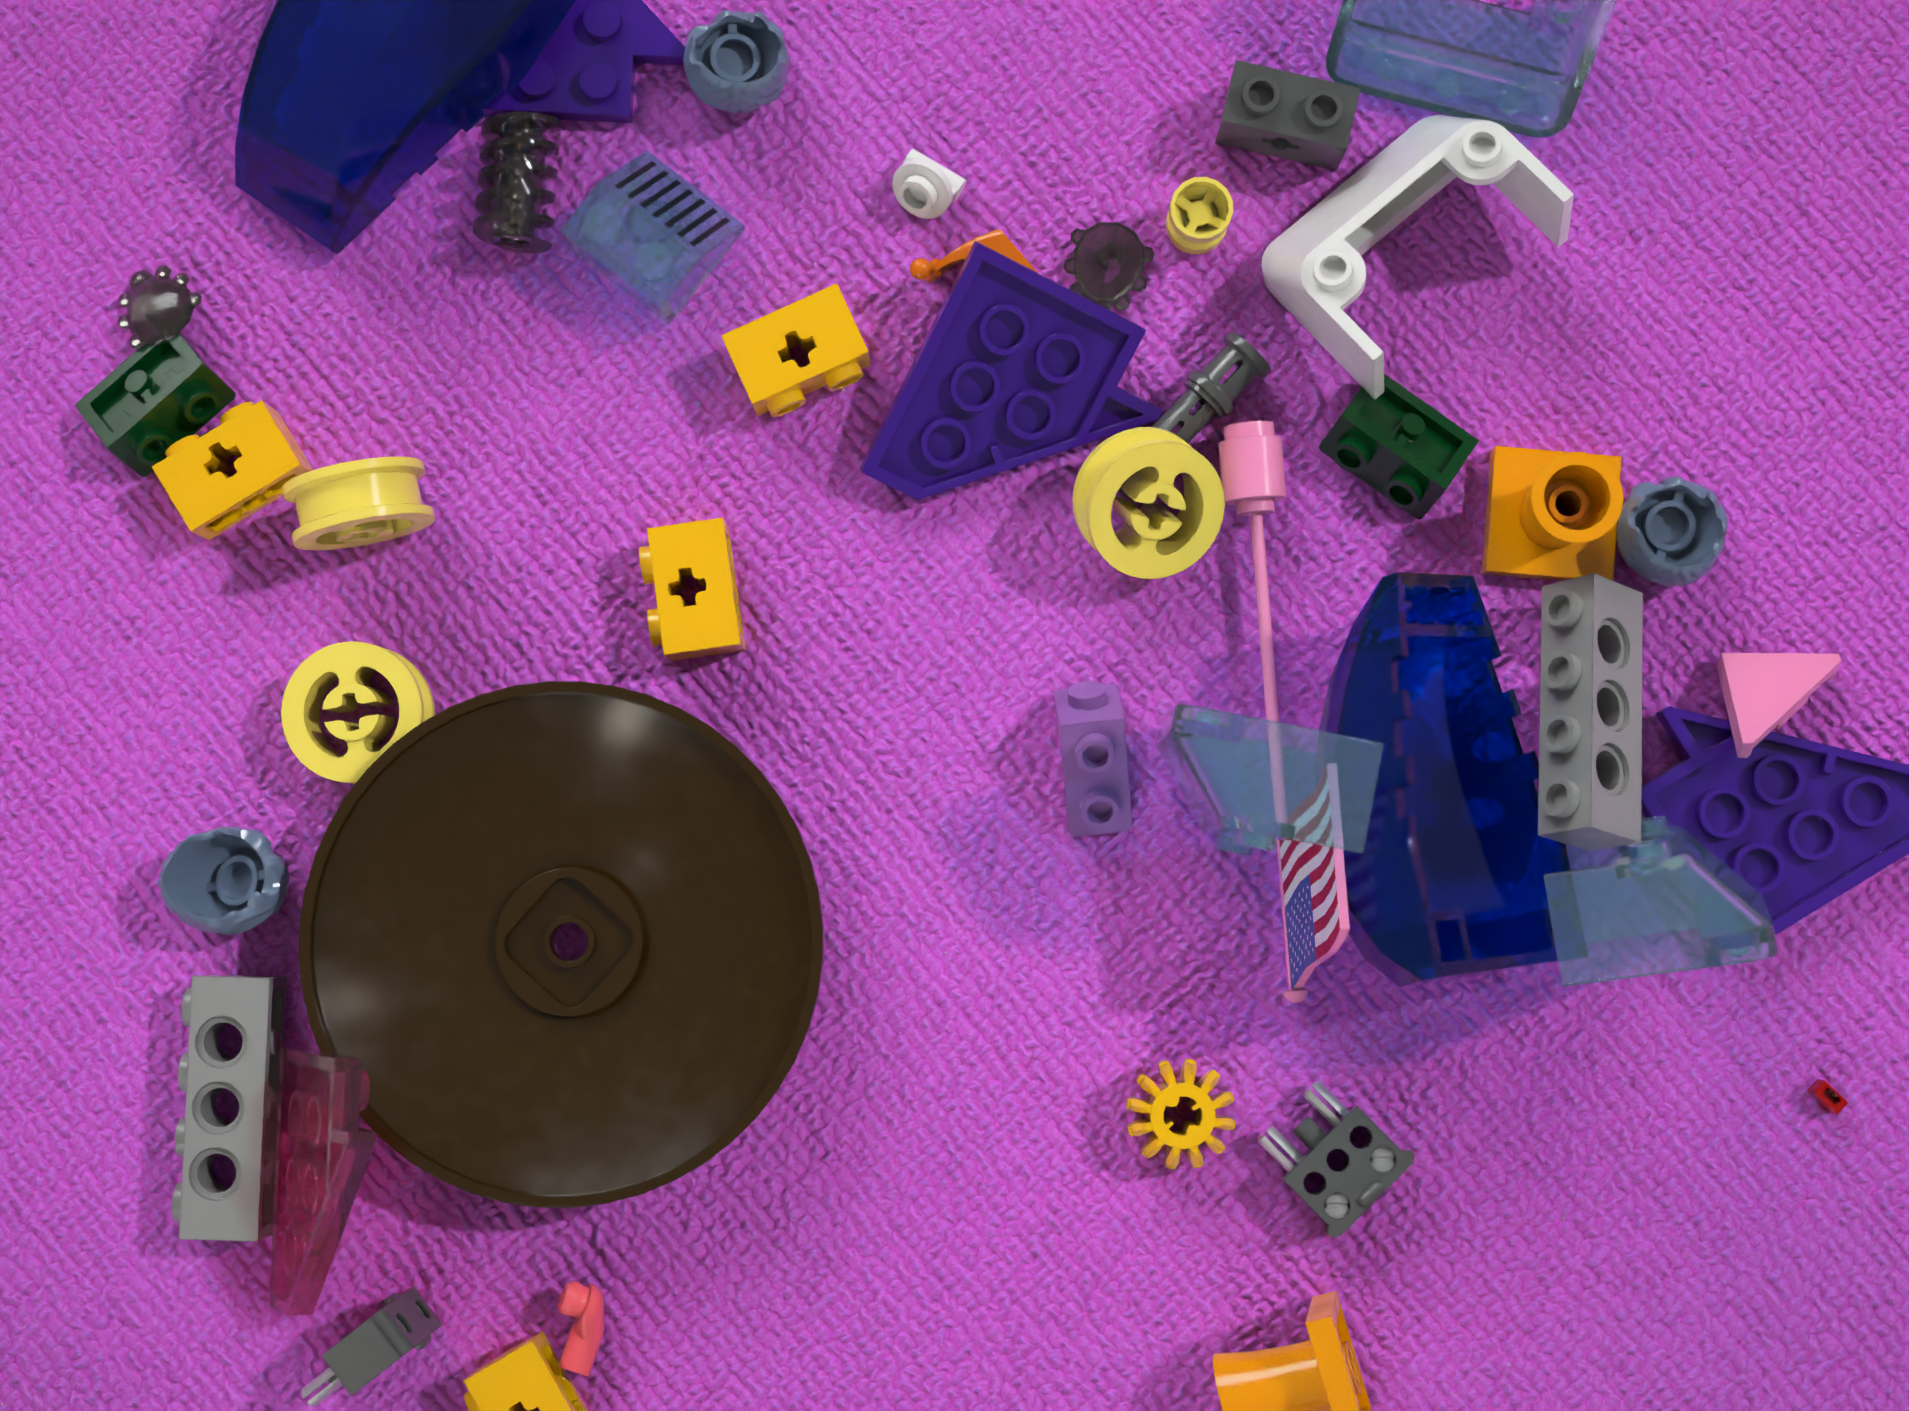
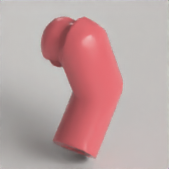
(587, 1330)

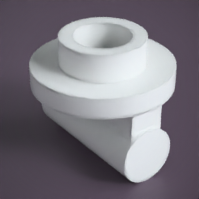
(925, 186)

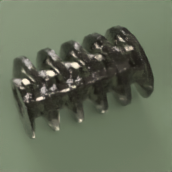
(513, 179)

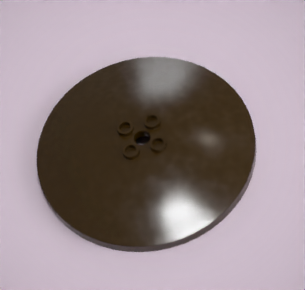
(443, 969)

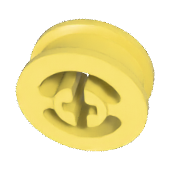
(1144, 467)
(358, 503)
(353, 666)

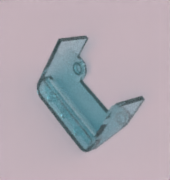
(1471, 57)
(1269, 779)
(1653, 909)

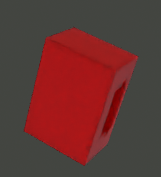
(1827, 1096)

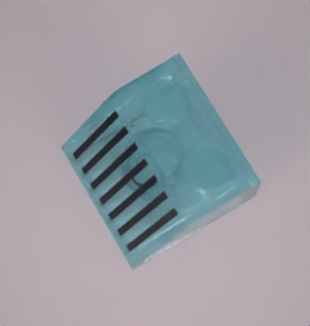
(651, 234)

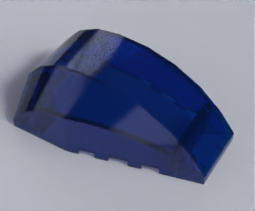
(366, 95)
(1453, 822)

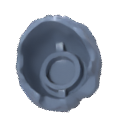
(736, 61)
(1671, 531)
(224, 880)

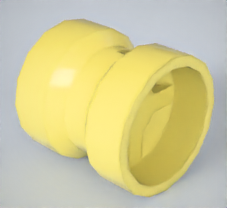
(1203, 203)

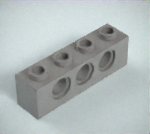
(1590, 713)
(258, 1012)

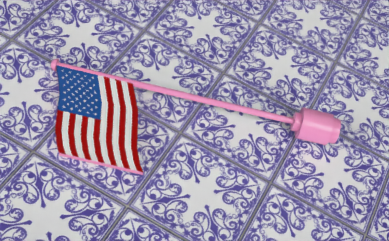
(1309, 873)

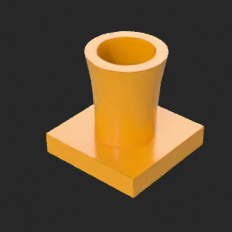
(1527, 532)
(1297, 1376)

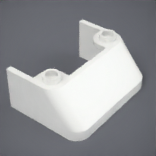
(1318, 260)

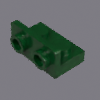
(154, 402)
(1399, 447)

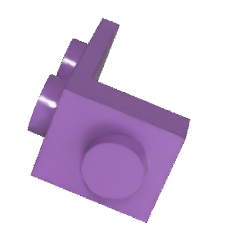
(1094, 758)

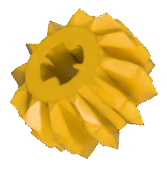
(1191, 1132)

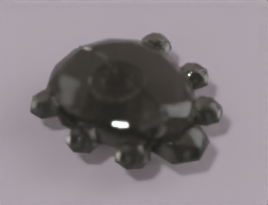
(1108, 263)
(156, 306)

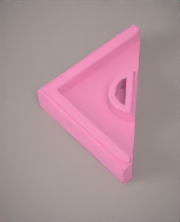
(1768, 690)

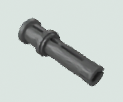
(1209, 392)

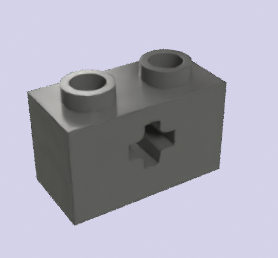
(1287, 115)

